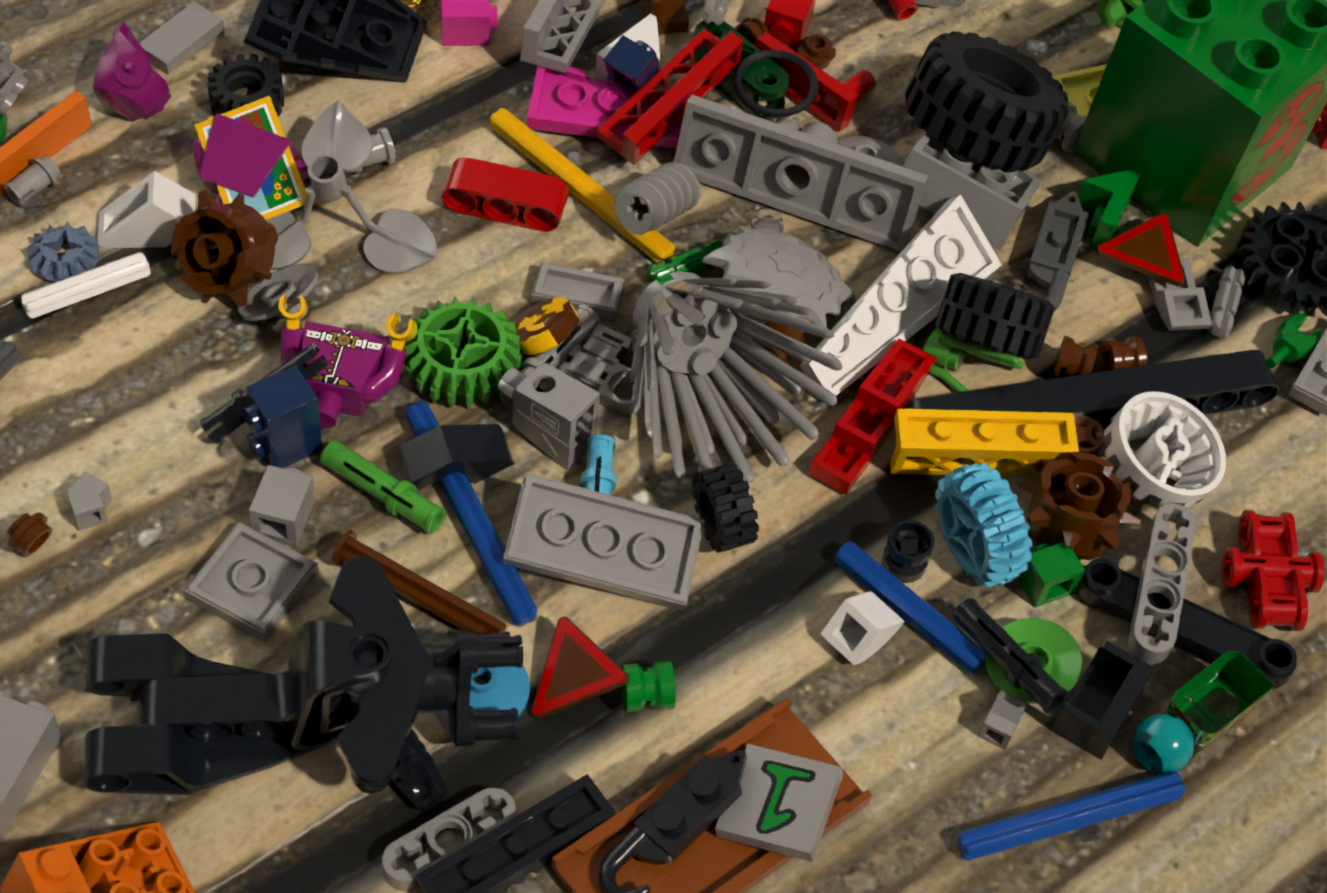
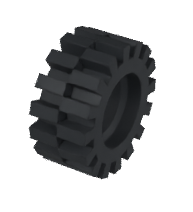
(240, 75)
(725, 507)

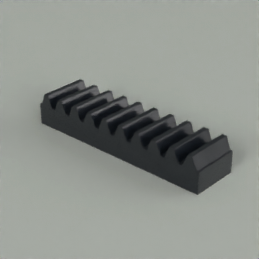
(521, 843)

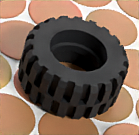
(986, 101)

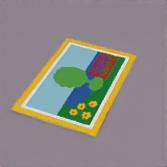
(283, 187)

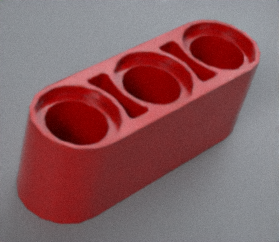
(505, 194)

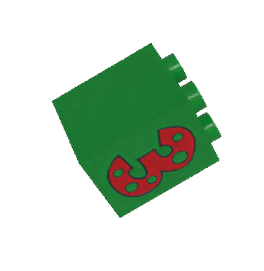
(1208, 103)

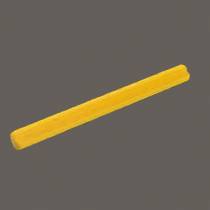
(579, 183)

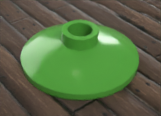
(1051, 644)

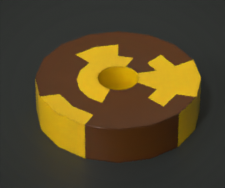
(546, 325)

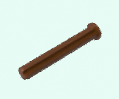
(420, 589)

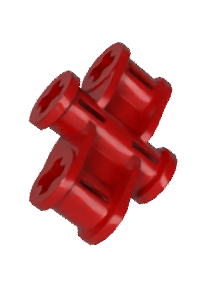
(1272, 570)

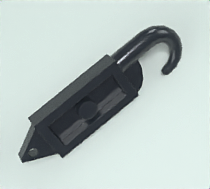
(677, 817)

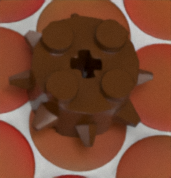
(224, 248)
(1079, 504)

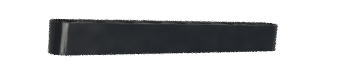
(1206, 382)

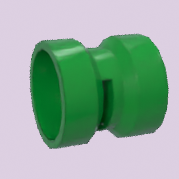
(651, 686)

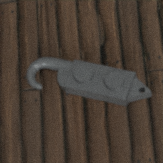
(1057, 246)

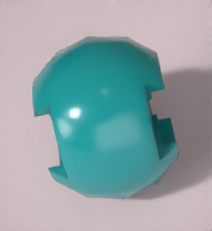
(1163, 743)

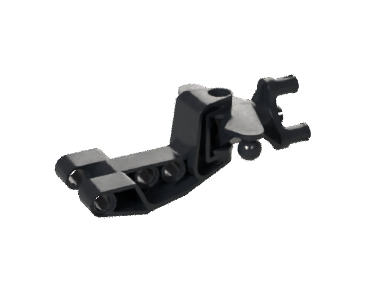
(342, 685)

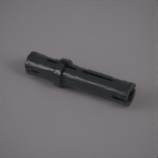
(232, 413)
(1023, 669)

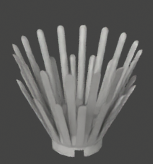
(694, 335)

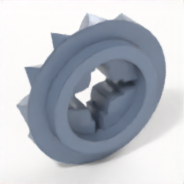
(79, 258)

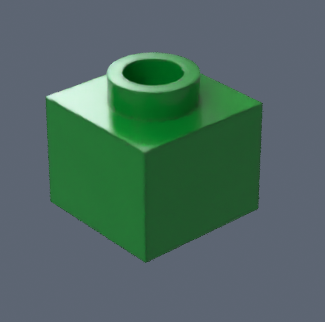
(1051, 574)

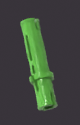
(422, 513)

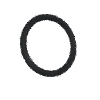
(770, 111)

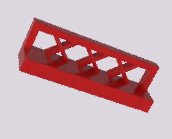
(670, 108)

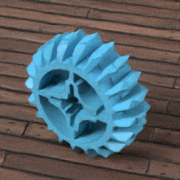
(983, 524)

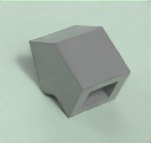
(88, 501)
(1002, 719)

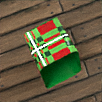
(1231, 673)

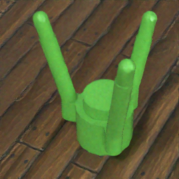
(952, 352)

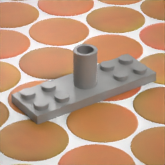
(800, 172)

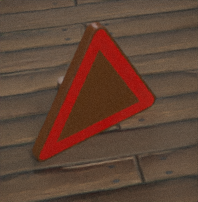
(1147, 250)
(574, 671)

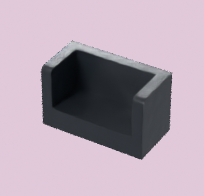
(1102, 699)

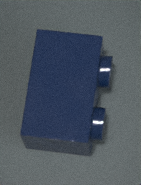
(283, 418)

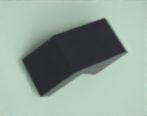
(473, 449)

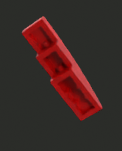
(871, 416)

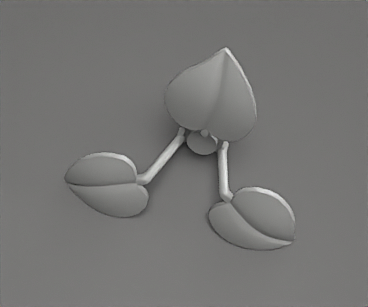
(337, 146)

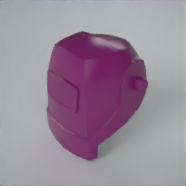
(127, 81)

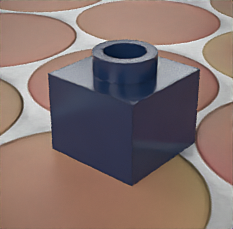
(631, 63)

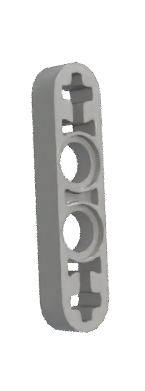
(1167, 583)

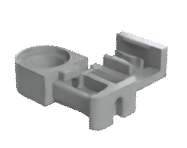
(601, 361)

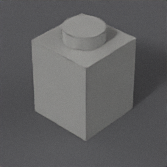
(282, 504)

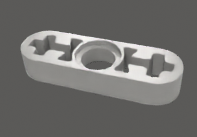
(410, 844)

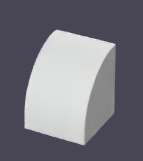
(861, 627)

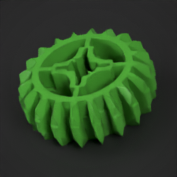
(440, 340)

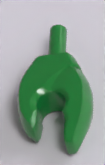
(1290, 343)

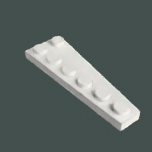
(905, 294)

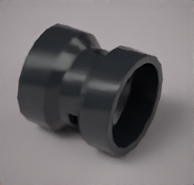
(908, 550)

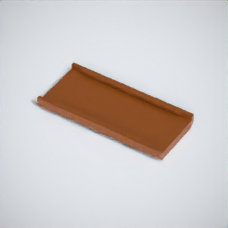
(710, 861)

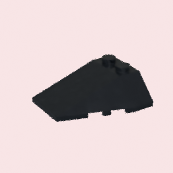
(340, 35)

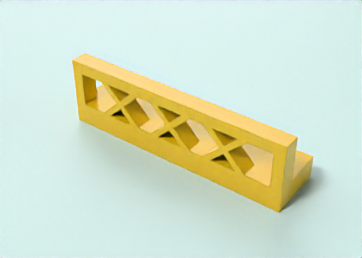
(980, 438)

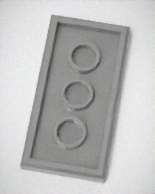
(604, 541)

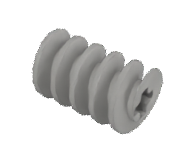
(657, 198)

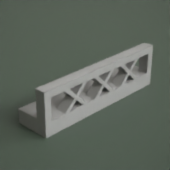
(541, 32)

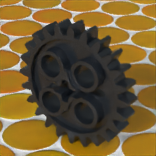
(1275, 250)

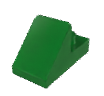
(1107, 200)

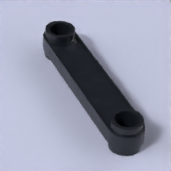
(1198, 627)

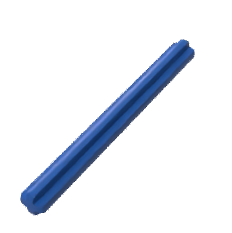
(479, 529)

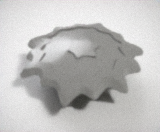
(787, 264)

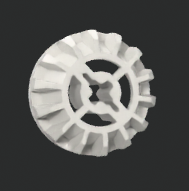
(1175, 438)

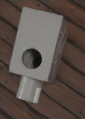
(553, 411)

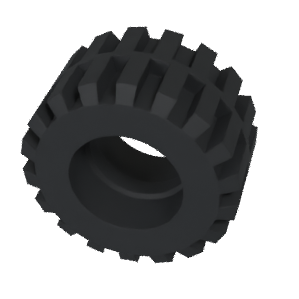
(994, 316)

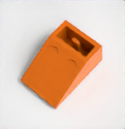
(112, 862)

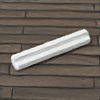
(85, 285)

